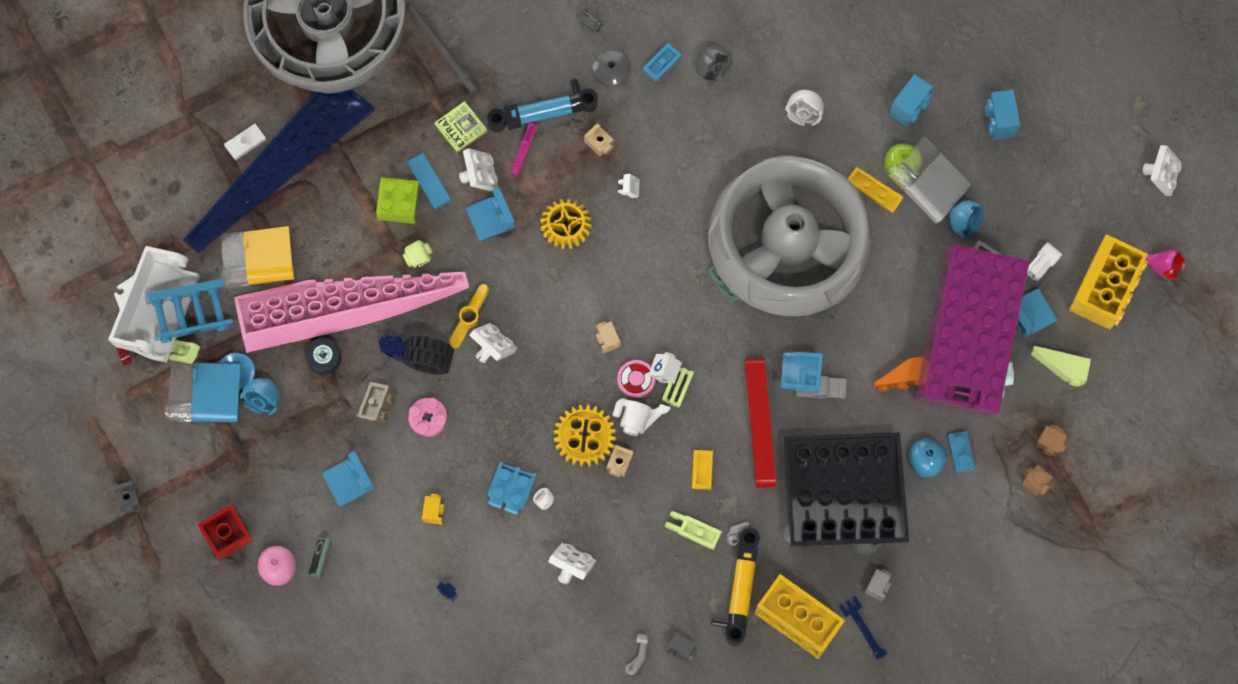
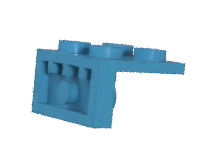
(490, 216)
(1034, 314)
(348, 480)

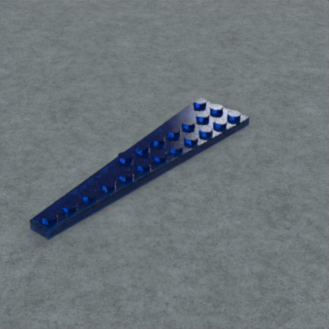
(304, 138)

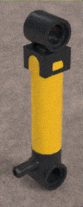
(741, 589)

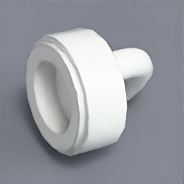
(543, 498)

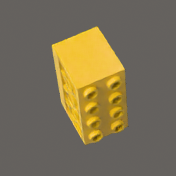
(1109, 282)
(799, 616)

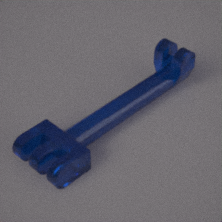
(852, 610)

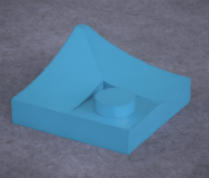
(801, 371)

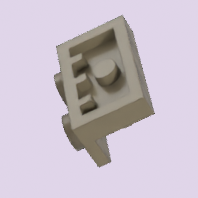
(377, 404)

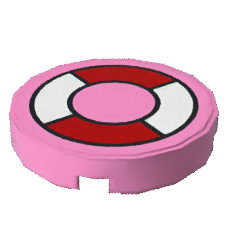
(635, 379)

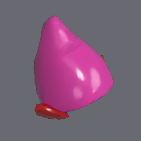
(1166, 263)

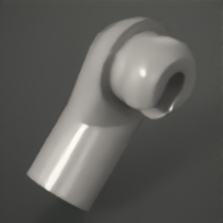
(735, 532)

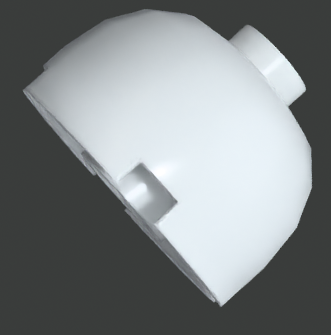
(805, 107)

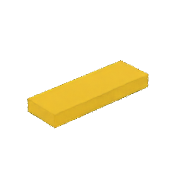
(875, 190)

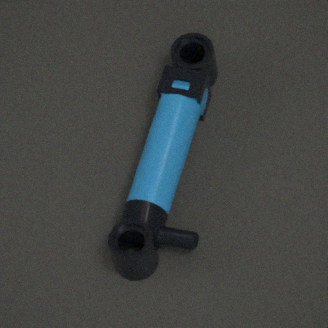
(516, 115)

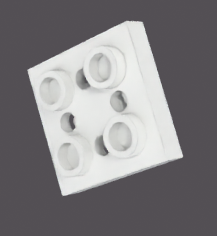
(479, 170)
(1164, 170)
(492, 343)
(571, 562)

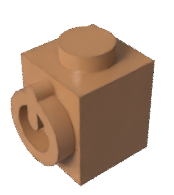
(1052, 440)
(1037, 480)

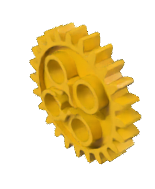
(601, 437)

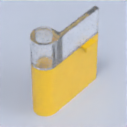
(256, 257)

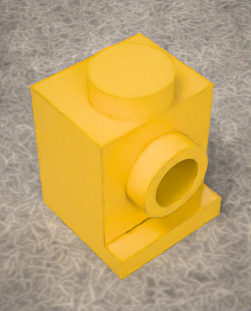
(433, 509)

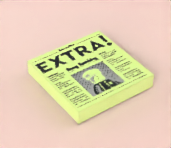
(460, 127)

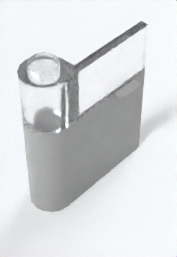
(929, 180)

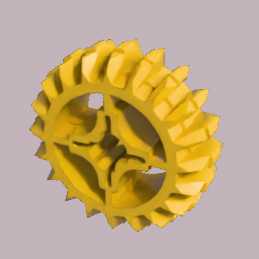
(558, 224)

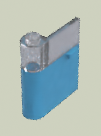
(204, 392)

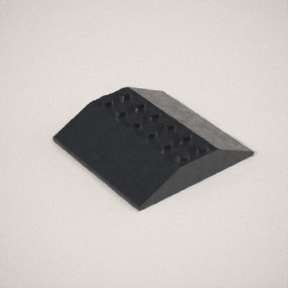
(845, 489)

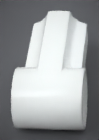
(1045, 258)

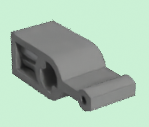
(828, 388)

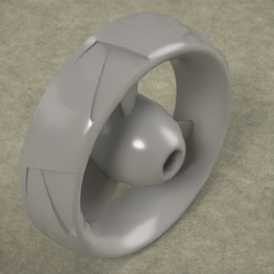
(328, 25)
(791, 236)

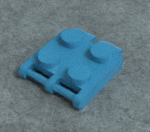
(510, 488)

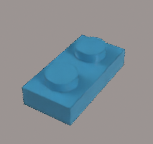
(662, 62)
(961, 452)

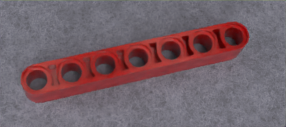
(760, 423)

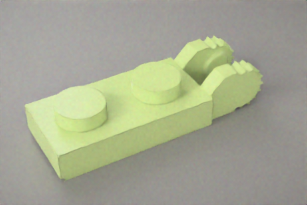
(695, 530)

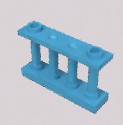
(194, 292)

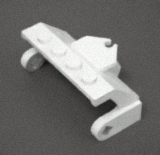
(138, 322)

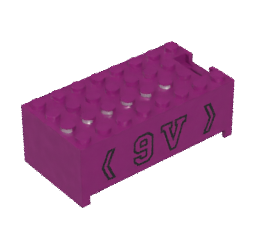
(972, 329)

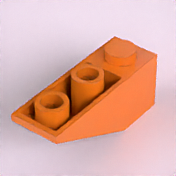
(902, 376)

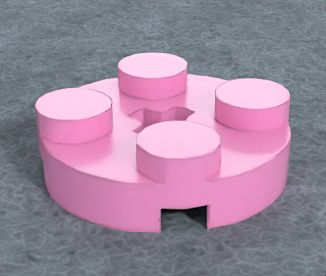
(429, 406)

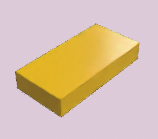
(702, 469)

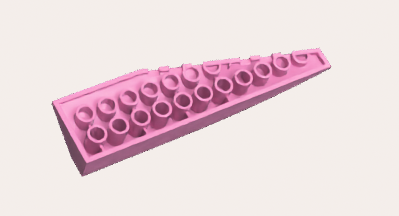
(331, 306)

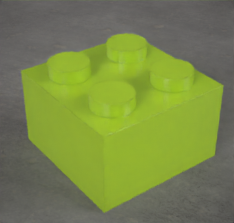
(398, 200)

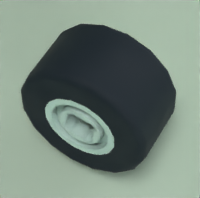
(325, 363)

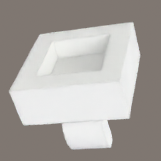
(630, 186)

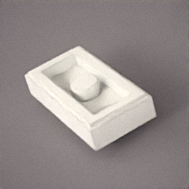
(245, 142)

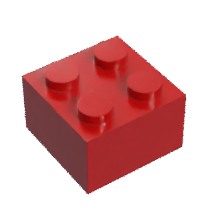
(225, 533)

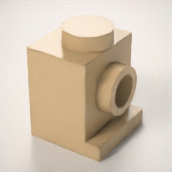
(598, 147)
(607, 336)
(619, 469)

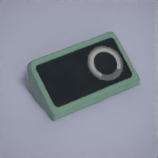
(319, 558)

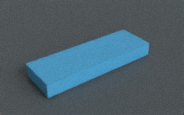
(428, 181)

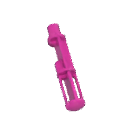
(525, 144)

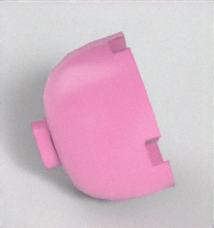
(277, 565)

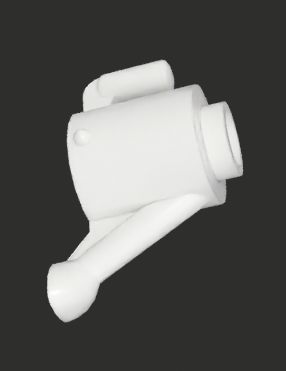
(637, 416)

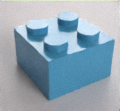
(911, 101)
(1002, 115)

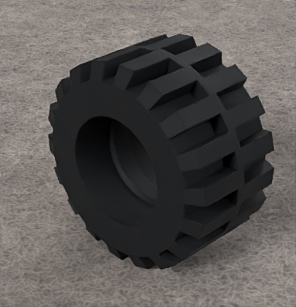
(428, 355)

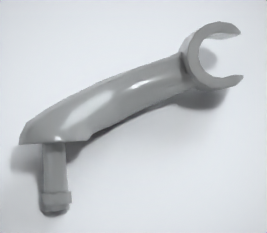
(634, 665)

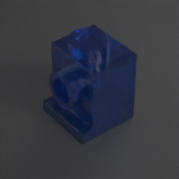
(392, 346)

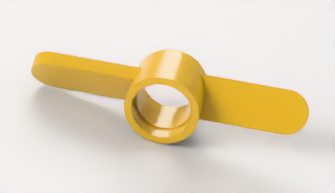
(474, 306)

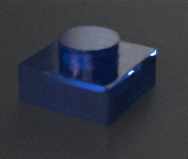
(447, 590)

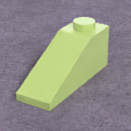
(1066, 366)

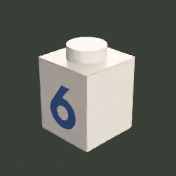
(665, 368)

